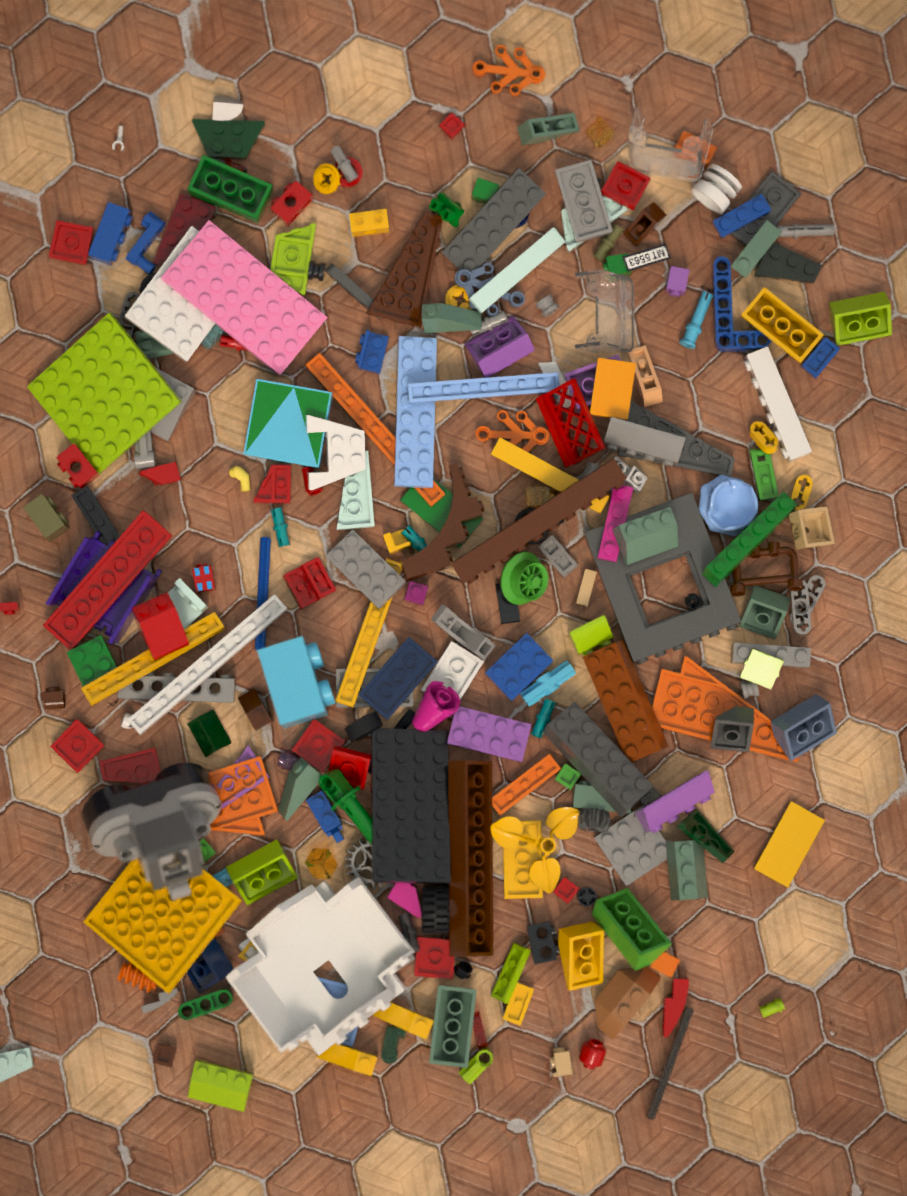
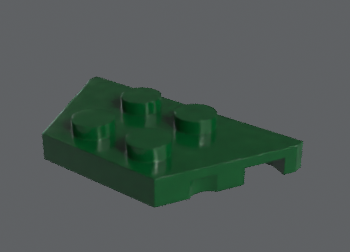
(228, 138)

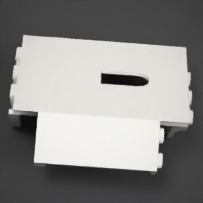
(300, 938)

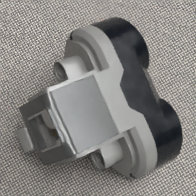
(156, 824)

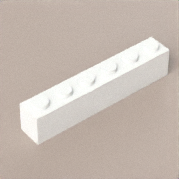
(778, 404)

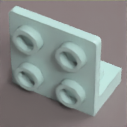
(187, 603)

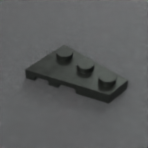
(788, 265)

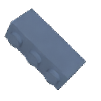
(804, 726)

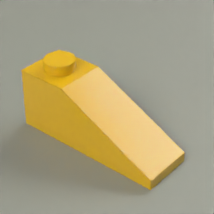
(406, 1020)
(350, 1058)

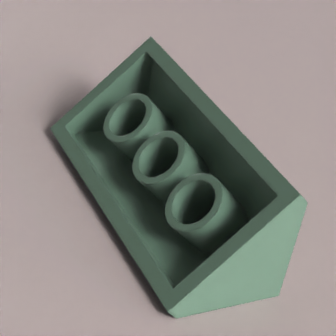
(452, 1026)

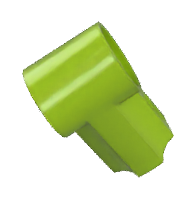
(476, 1066)

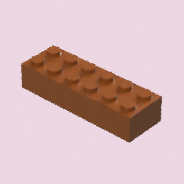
(625, 701)

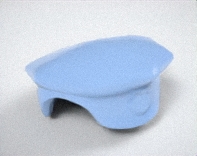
(728, 505)

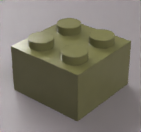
(46, 518)

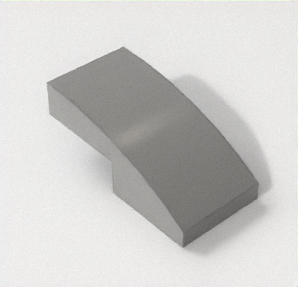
(558, 556)
(164, 998)

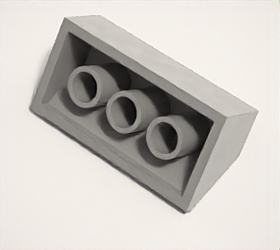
(643, 441)

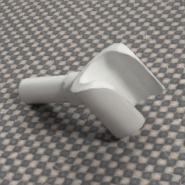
(119, 139)

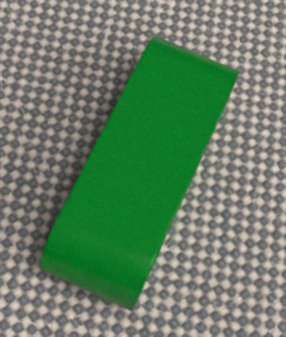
(196, 1006)

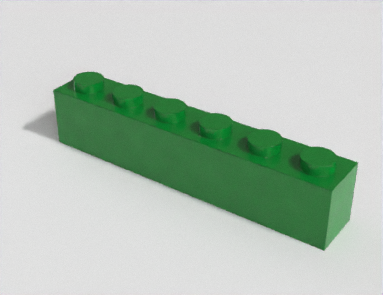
(749, 539)

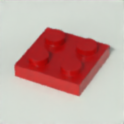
(625, 185)
(71, 242)
(317, 745)
(77, 746)
(352, 764)
(434, 958)

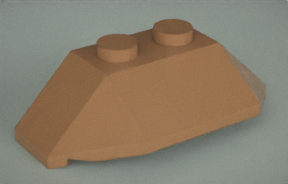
(623, 998)

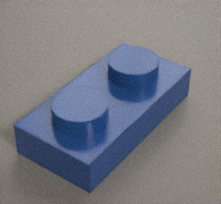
(820, 357)

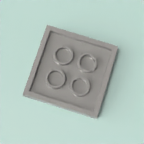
(631, 848)

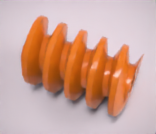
(133, 973)

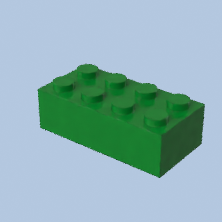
(230, 189)

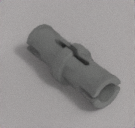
(405, 921)

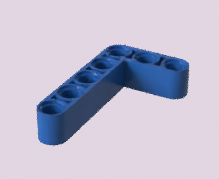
(726, 313)

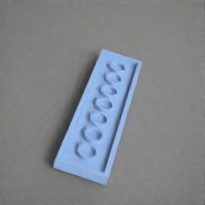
(414, 420)

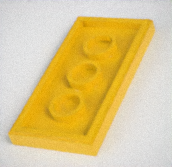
(789, 844)
(518, 862)

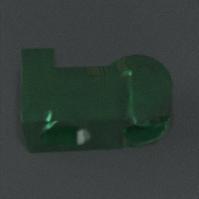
(389, 1051)

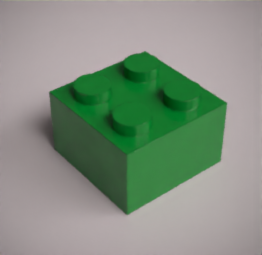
(92, 660)

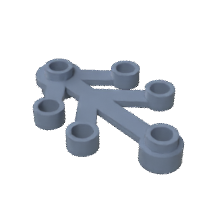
(471, 281)

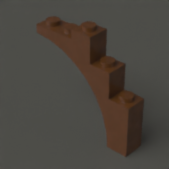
(463, 510)

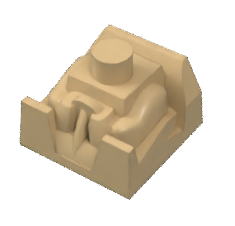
(811, 528)

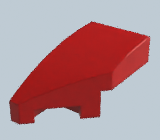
(162, 474)

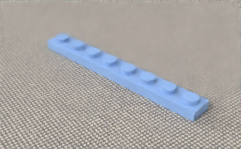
(482, 387)

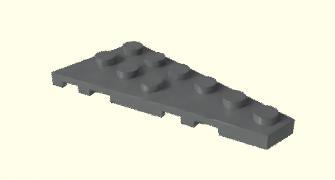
(695, 453)

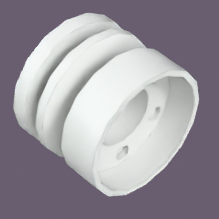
(716, 188)

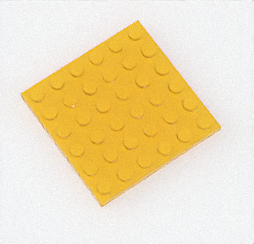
(161, 933)

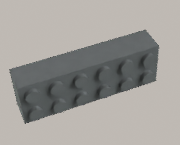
(597, 759)

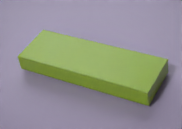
(510, 973)

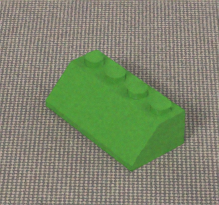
(630, 928)

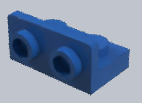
(372, 352)

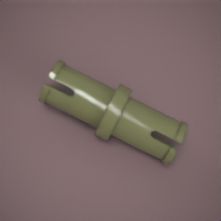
(607, 243)

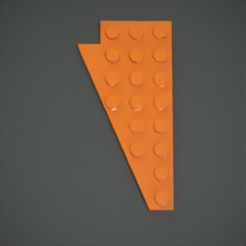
(693, 699)
(245, 812)

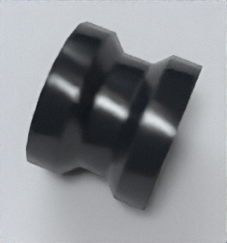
(316, 271)
(589, 896)

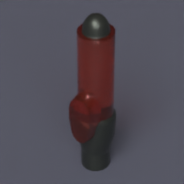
(227, 161)

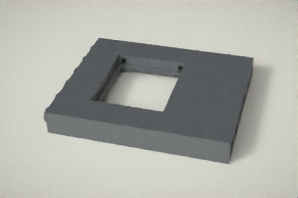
(654, 639)

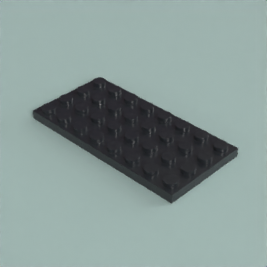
(410, 806)

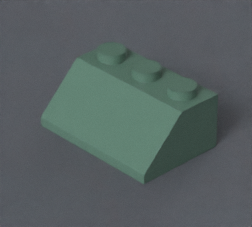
(647, 536)
(686, 870)

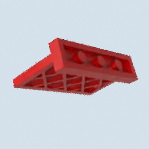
(560, 429)

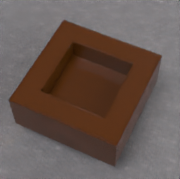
(164, 1055)

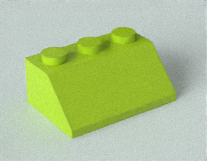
(861, 318)
(261, 872)
(220, 1085)

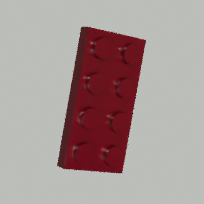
(187, 213)

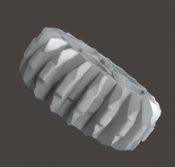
(355, 870)

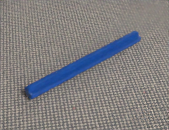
(263, 583)

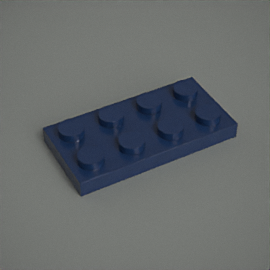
(398, 678)

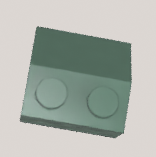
(765, 612)

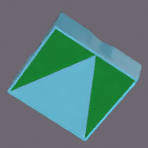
(279, 423)

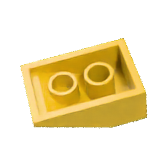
(582, 954)

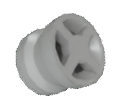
(547, 306)
(748, 689)

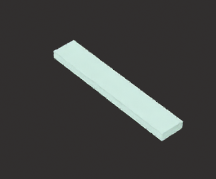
(517, 270)

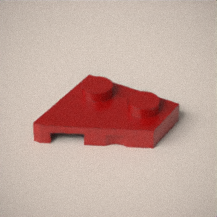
(276, 486)

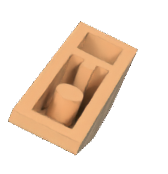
(646, 376)

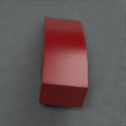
(674, 1005)

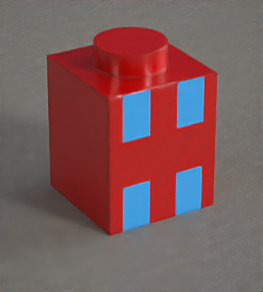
(203, 578)

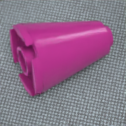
(435, 706)

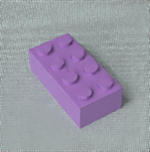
(489, 734)

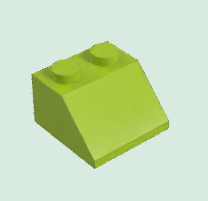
(591, 635)

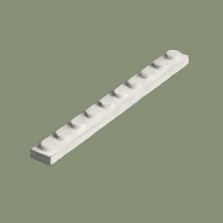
(207, 664)

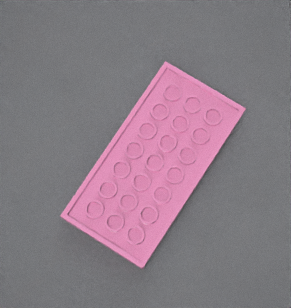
(243, 298)

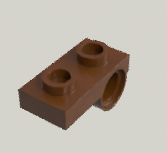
(53, 698)

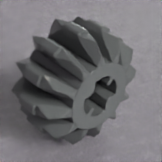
(594, 820)

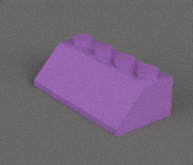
(676, 801)

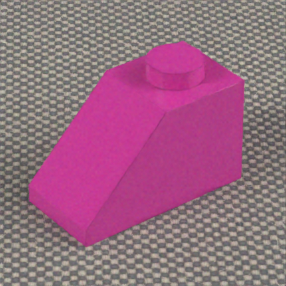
(406, 896)

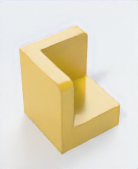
(396, 542)

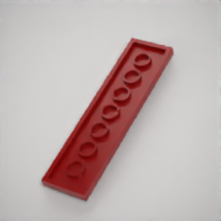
(107, 580)

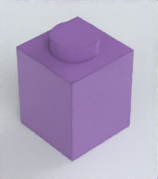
(677, 281)

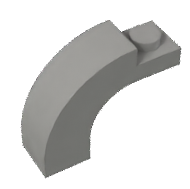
(462, 632)

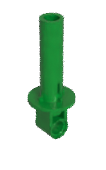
(345, 798)

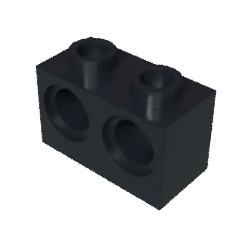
(537, 943)

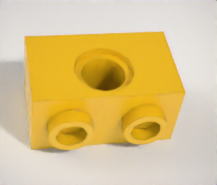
(369, 222)

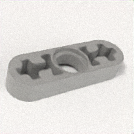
(818, 590)
(807, 611)

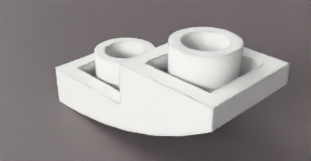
(634, 476)

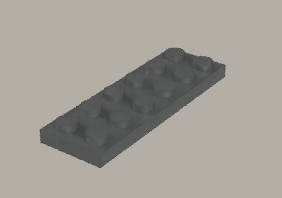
(494, 222)

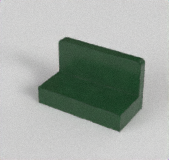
(209, 733)

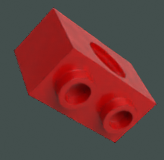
(286, 213)
(85, 474)

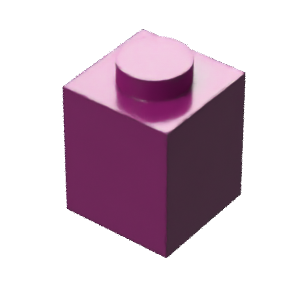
(416, 593)

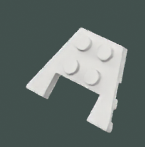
(344, 451)

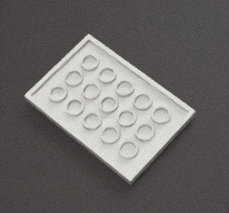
(167, 314)

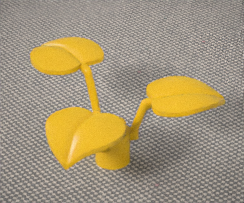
(562, 823)

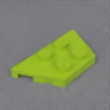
(292, 257)

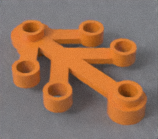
(511, 71)
(516, 433)

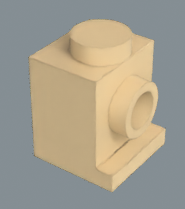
(561, 1061)

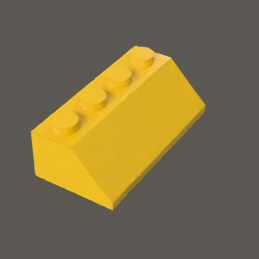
(782, 325)

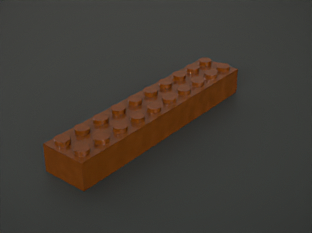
(539, 520)
(470, 858)

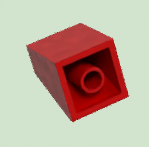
(160, 626)

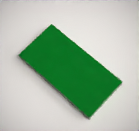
(436, 515)

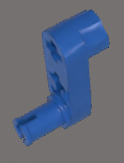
(153, 227)

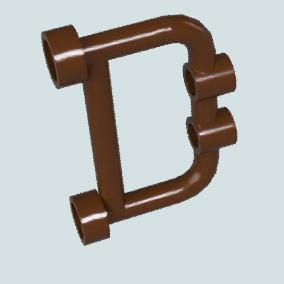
(773, 550)

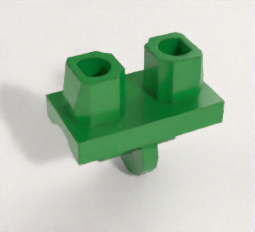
(447, 209)

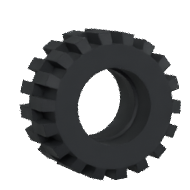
(435, 909)

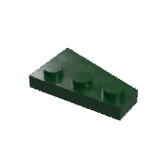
(702, 832)

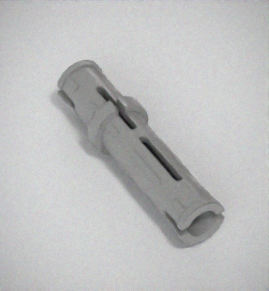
(806, 230)

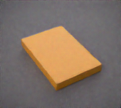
(612, 388)

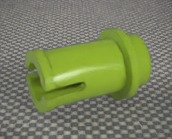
(772, 1007)

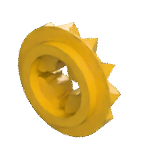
(320, 177)
(455, 292)

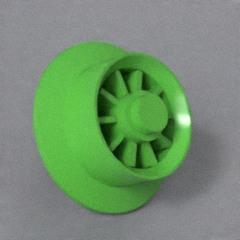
(523, 578)

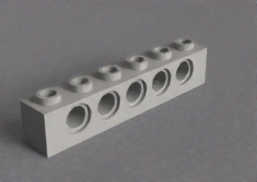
(225, 695)

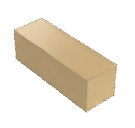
(586, 588)

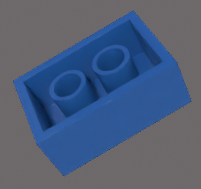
(519, 667)

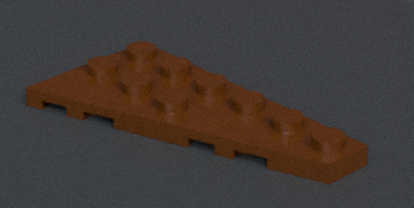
(409, 279)

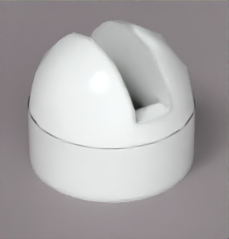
(125, 724)

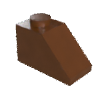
(645, 223)
(255, 710)

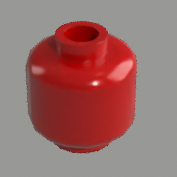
(592, 1053)

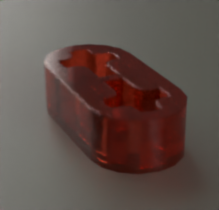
(479, 1031)

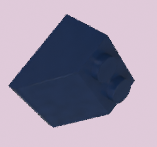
(209, 967)

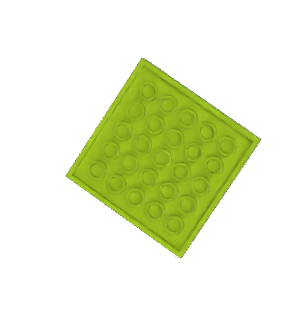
(104, 393)

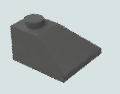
(733, 729)

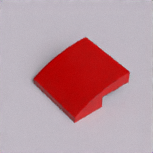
(309, 583)

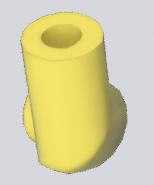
(243, 476)

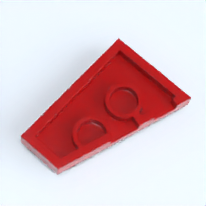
(132, 768)

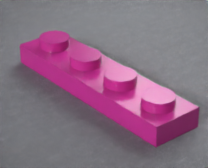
(616, 515)

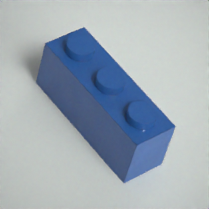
(110, 234)

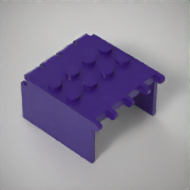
(120, 614)

